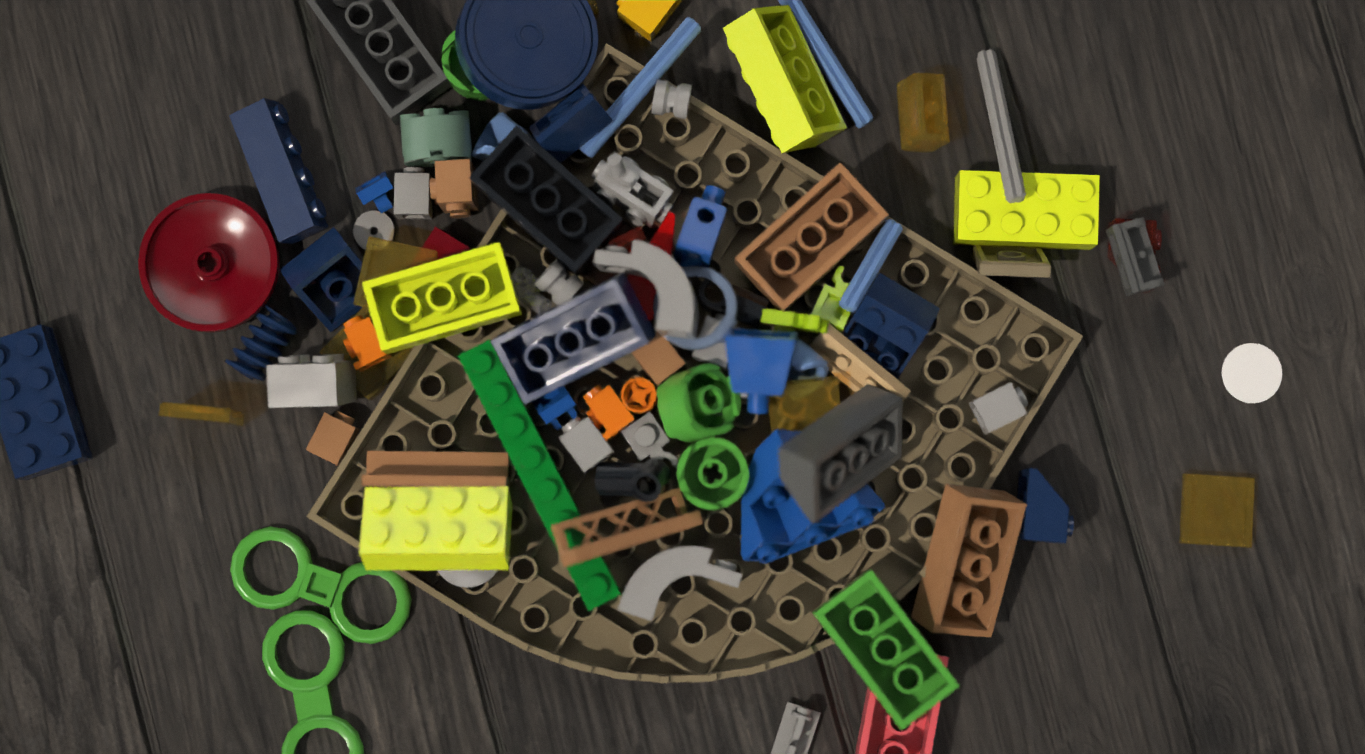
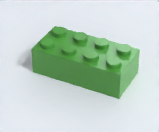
(885, 649)

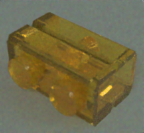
(923, 112)

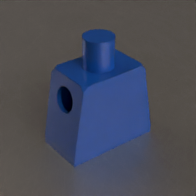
(701, 229)
(759, 364)

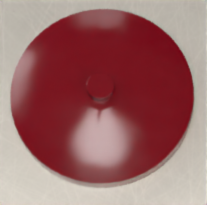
(208, 262)

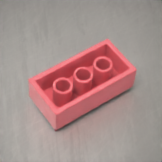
(882, 736)

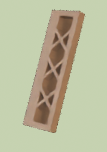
(436, 469)
(625, 540)

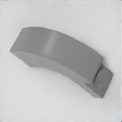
(677, 300)
(650, 580)

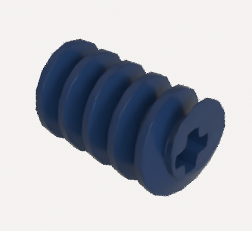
(262, 344)

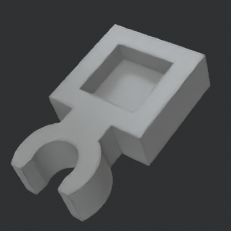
(647, 439)

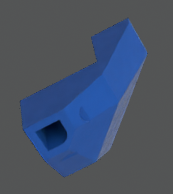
(774, 521)

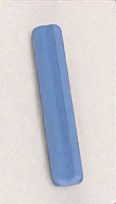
(870, 266)

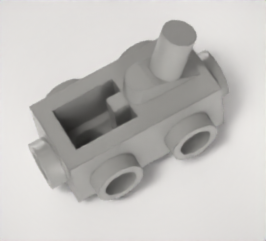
(627, 186)

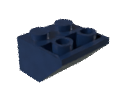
(890, 324)

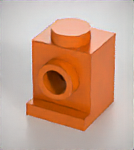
(363, 343)
(607, 411)

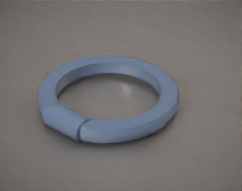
(727, 321)

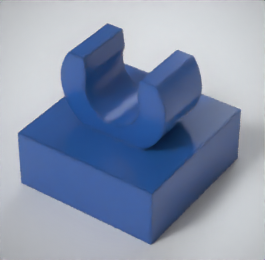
(376, 190)
(554, 404)

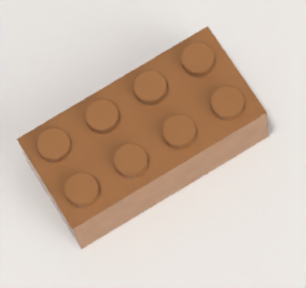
(811, 238)
(968, 561)

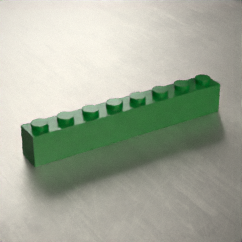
(535, 466)

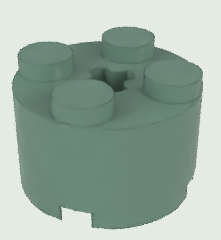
(435, 137)

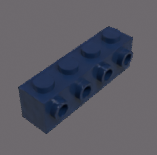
(279, 171)

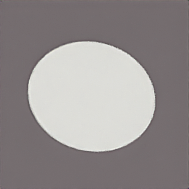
(1252, 373)

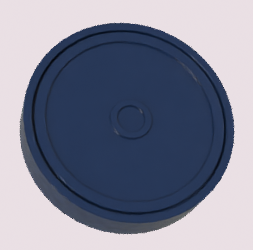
(526, 49)

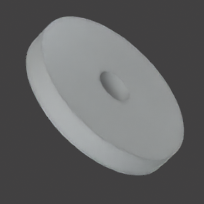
(369, 220)

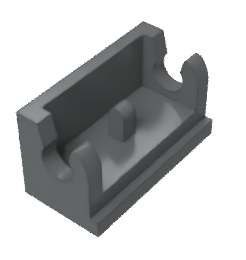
(1134, 256)

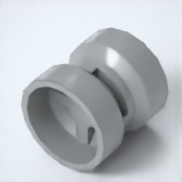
(671, 99)
(558, 282)

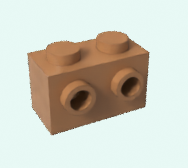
(453, 188)

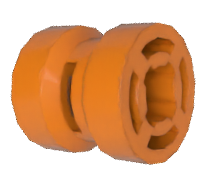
(639, 395)

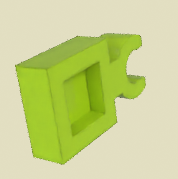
(828, 302)
(792, 321)

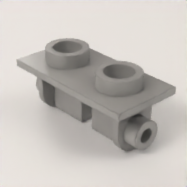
(795, 730)

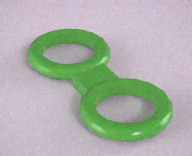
(318, 585)
(311, 695)

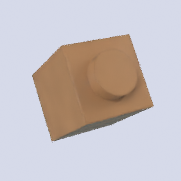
(658, 359)
(333, 437)

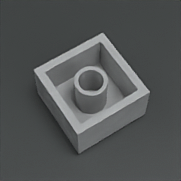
(308, 383)

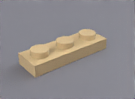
(854, 365)

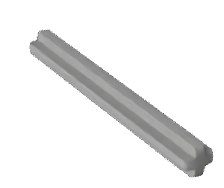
(1001, 126)

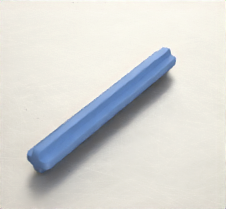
(830, 65)
(644, 83)

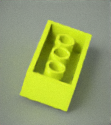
(784, 78)
(1055, 214)
(441, 298)
(436, 528)

